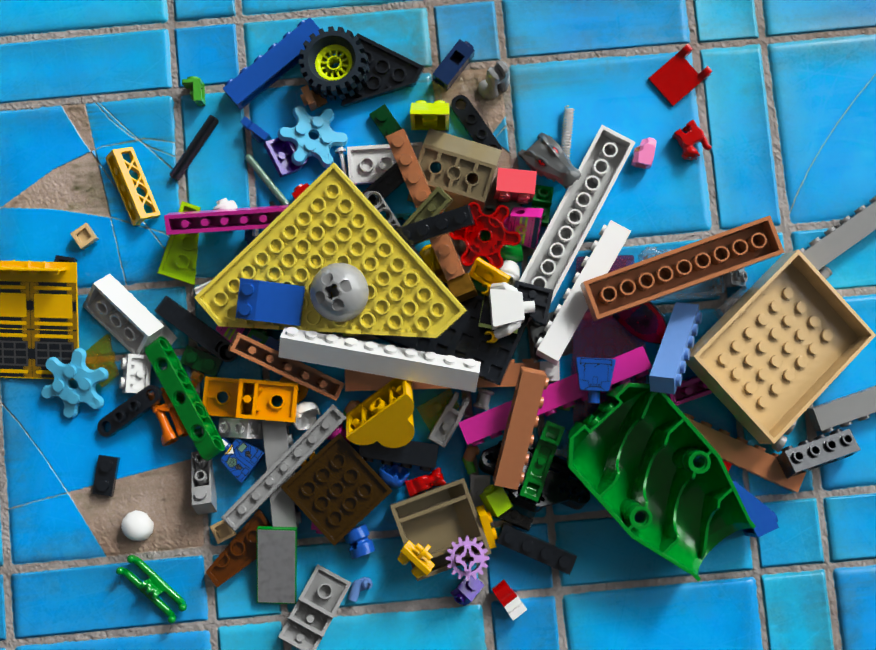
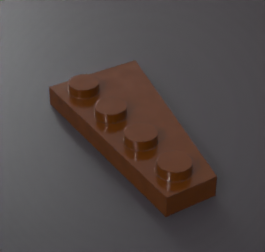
(239, 552)

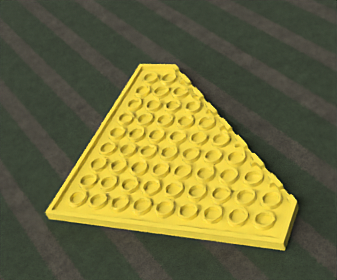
(331, 226)

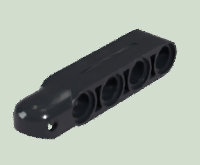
(195, 329)

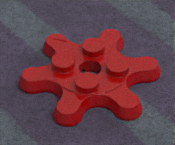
(499, 236)

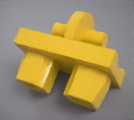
(419, 556)

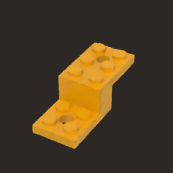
(251, 399)

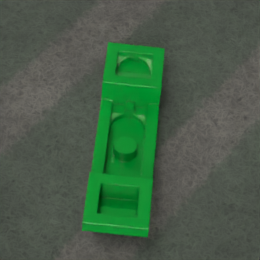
(541, 461)

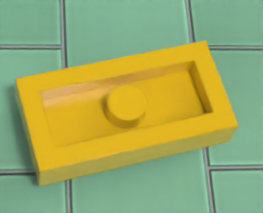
(487, 273)
(485, 520)

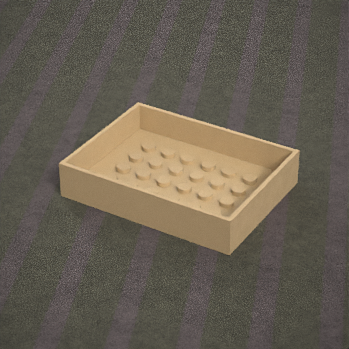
(779, 347)

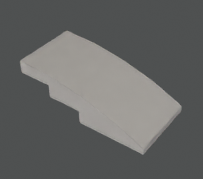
(314, 609)

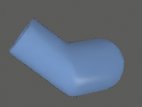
(358, 586)

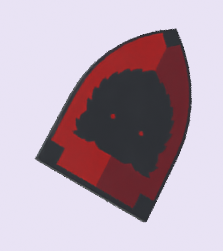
(643, 322)

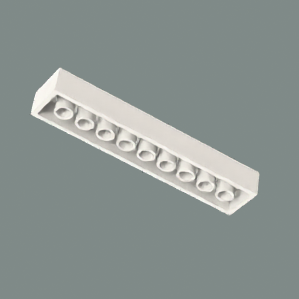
(578, 210)

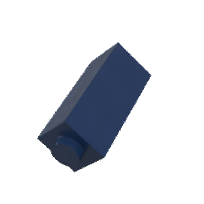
(453, 64)

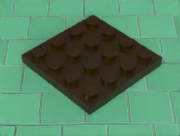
(336, 489)

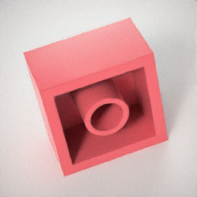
(515, 185)

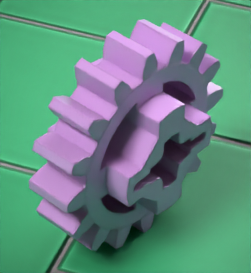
(458, 558)

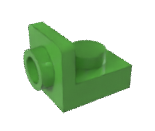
(198, 91)

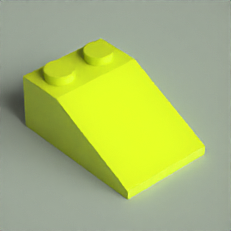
(429, 115)

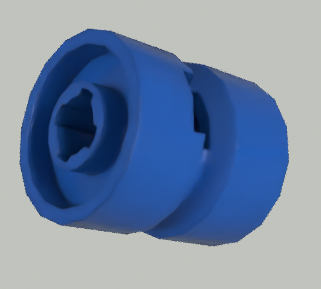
(359, 541)

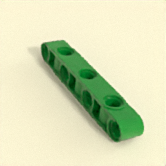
(191, 410)

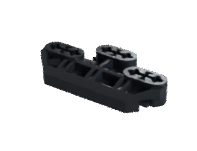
(553, 483)

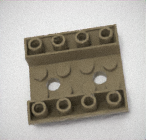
(457, 161)

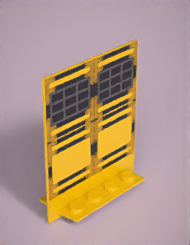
(37, 316)

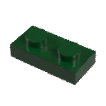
(385, 121)
(201, 361)

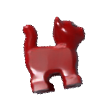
(688, 140)
(425, 482)

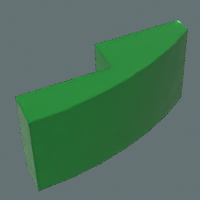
(543, 199)

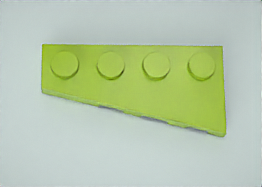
(181, 253)

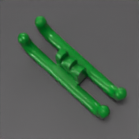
(153, 587)

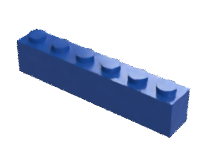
(270, 66)

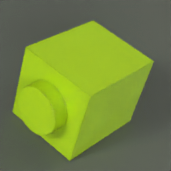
(495, 500)

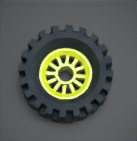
(352, 59)

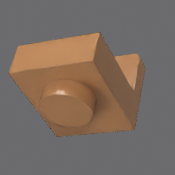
(312, 99)

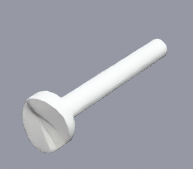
(340, 150)

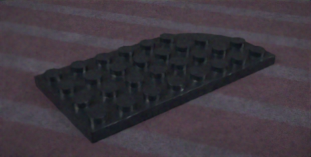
(469, 341)

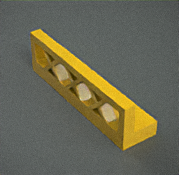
(125, 184)

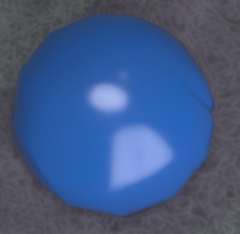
(394, 476)

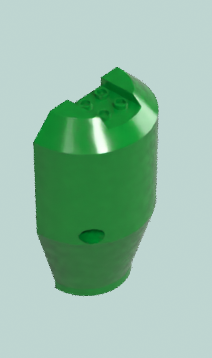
(656, 475)

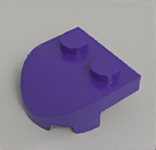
(280, 155)

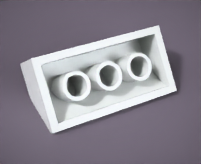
(122, 314)

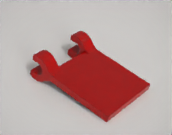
(678, 77)

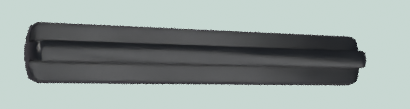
(194, 147)

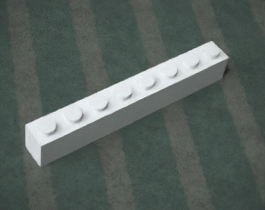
(575, 306)

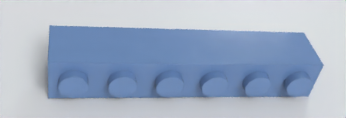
(675, 348)

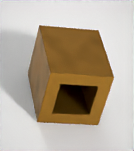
(462, 287)

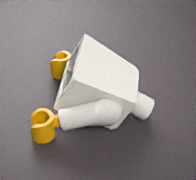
(506, 309)

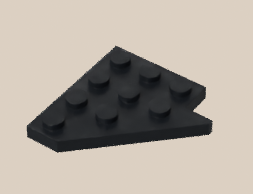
(386, 73)

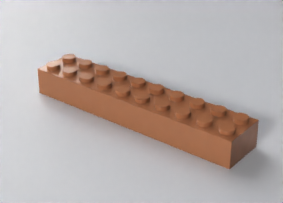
(681, 268)

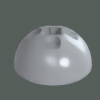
(348, 297)

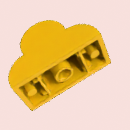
(384, 416)

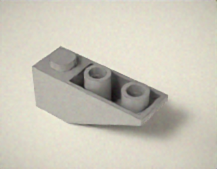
(203, 485)

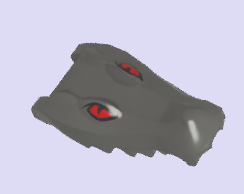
(550, 160)

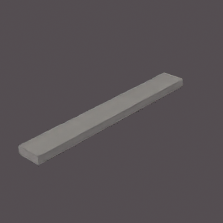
(283, 467)

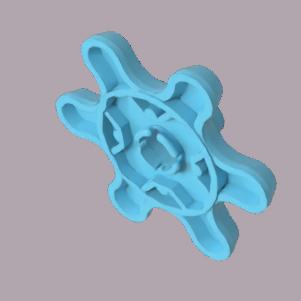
(304, 144)
(86, 379)

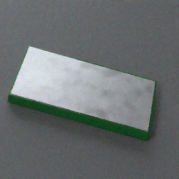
(276, 565)

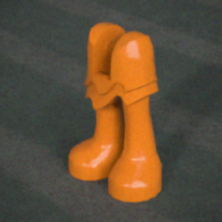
(168, 434)

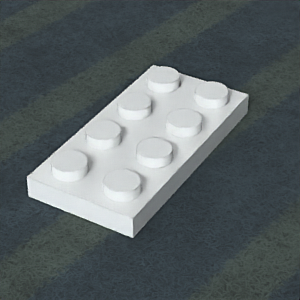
(372, 161)

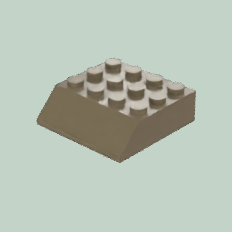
(437, 520)

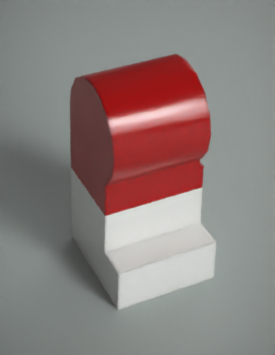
(509, 599)

